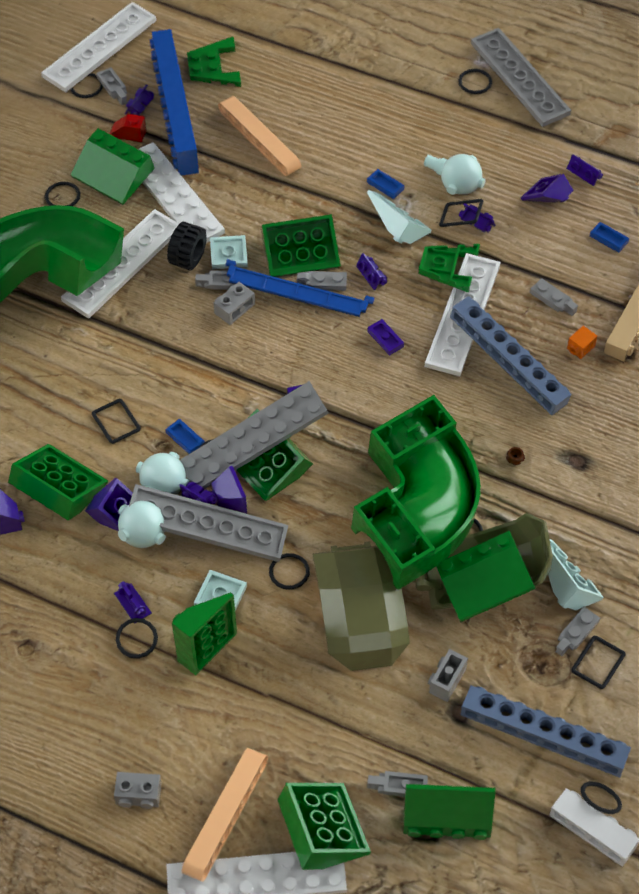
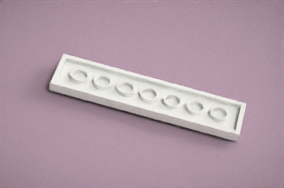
(98, 47)
(177, 196)
(137, 250)
(451, 342)
(259, 875)

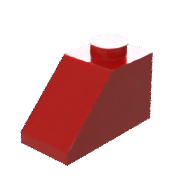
(130, 128)

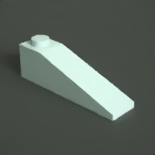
(397, 220)
(568, 584)

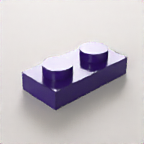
(385, 337)

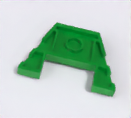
(206, 65)
(440, 264)

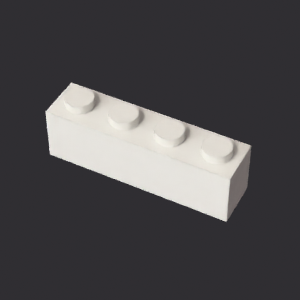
(594, 827)

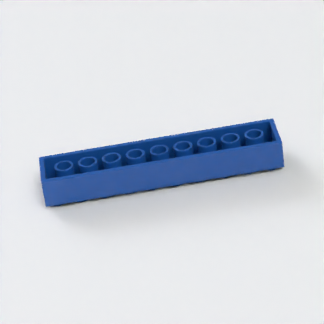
(174, 102)

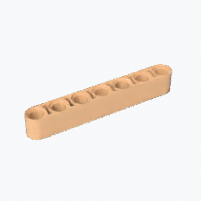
(259, 136)
(224, 815)

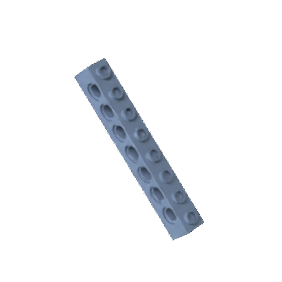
(510, 355)
(549, 740)

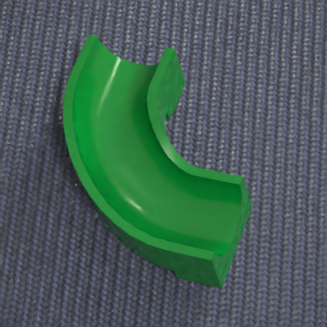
(58, 239)
(432, 491)

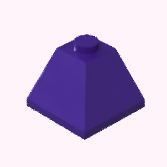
(549, 190)
(229, 491)
(107, 502)
(9, 515)

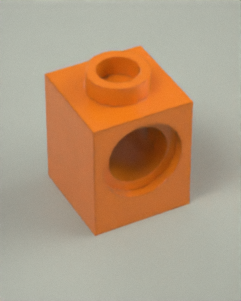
(582, 342)

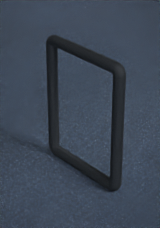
(441, 224)
(129, 414)
(574, 671)

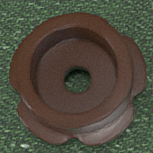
(517, 452)

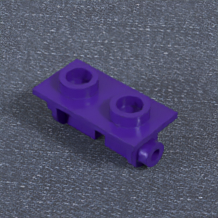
(141, 96)
(584, 170)
(484, 220)
(370, 271)
(197, 493)
(132, 601)

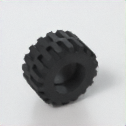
(186, 245)

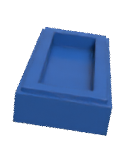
(385, 184)
(609, 237)
(184, 436)

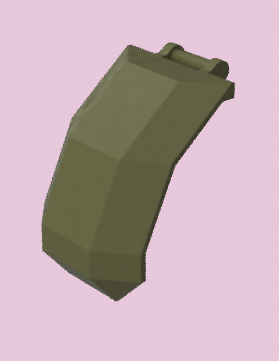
(533, 544)
(361, 607)

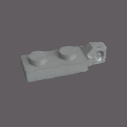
(113, 85)
(213, 280)
(323, 280)
(553, 297)
(577, 631)
(394, 782)

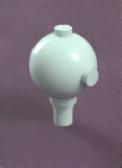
(459, 173)
(162, 472)
(140, 524)

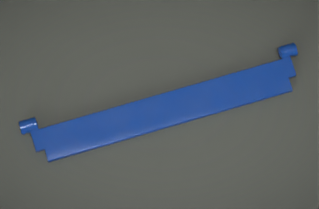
(297, 291)

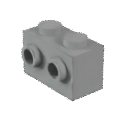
(234, 303)
(447, 675)
(137, 790)

